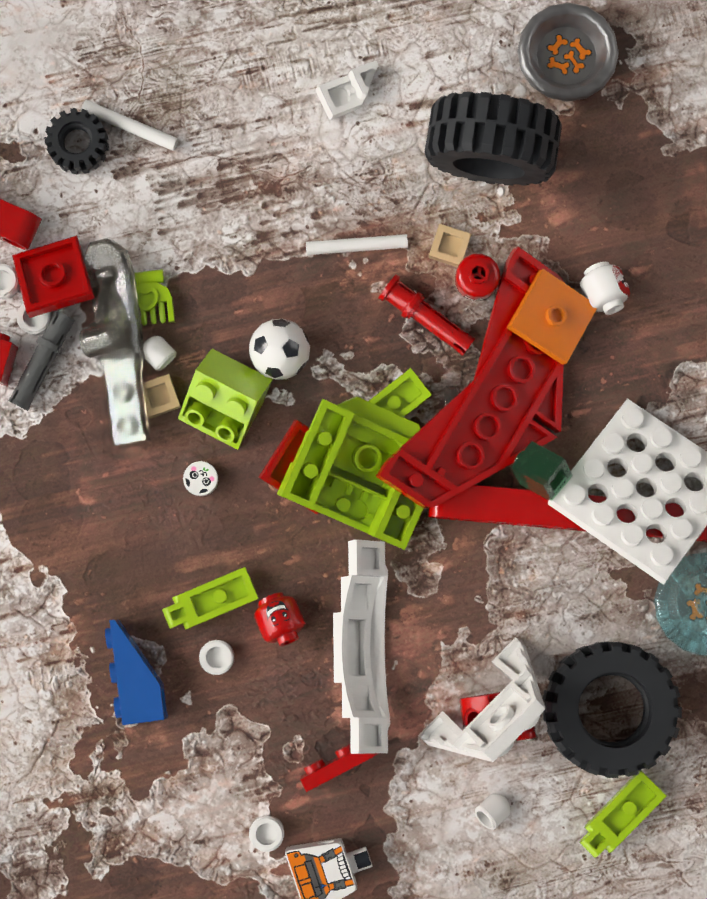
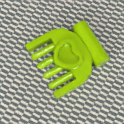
(152, 293)

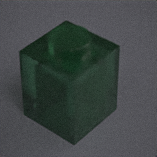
(541, 471)

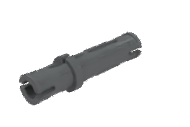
(45, 353)

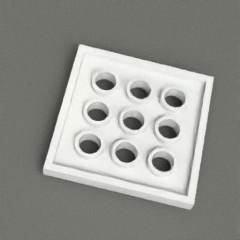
(640, 467)

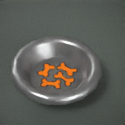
(567, 52)

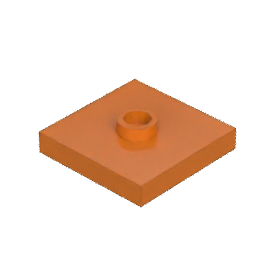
(552, 316)

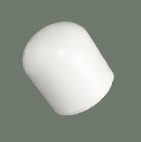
(158, 352)
(493, 811)

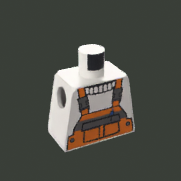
(326, 868)

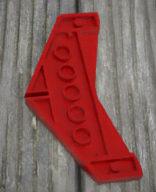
(493, 414)

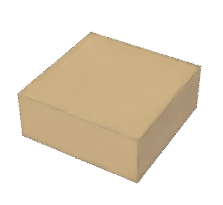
(449, 245)
(160, 396)

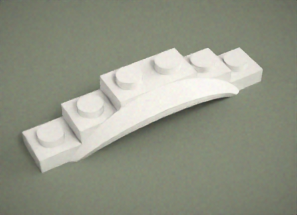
(361, 647)

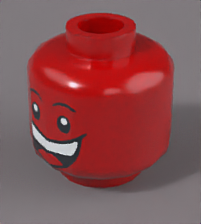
(474, 288)
(279, 619)

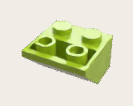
(224, 398)

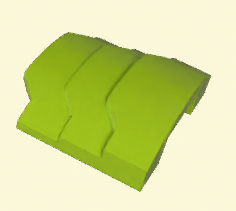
(340, 466)

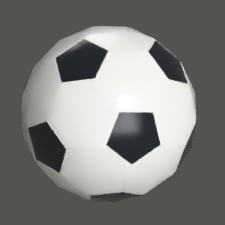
(279, 349)

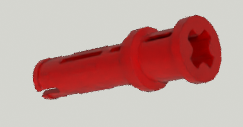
(413, 306)

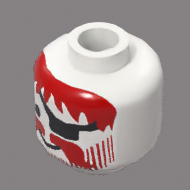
(605, 287)

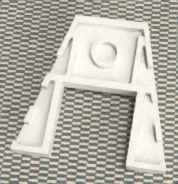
(502, 720)

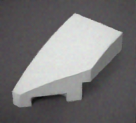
(347, 92)

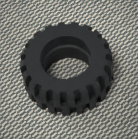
(493, 138)
(658, 717)

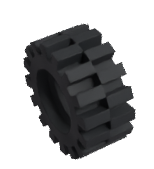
(76, 121)

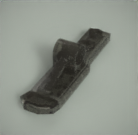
(117, 338)

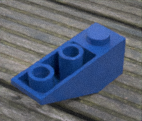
(138, 684)

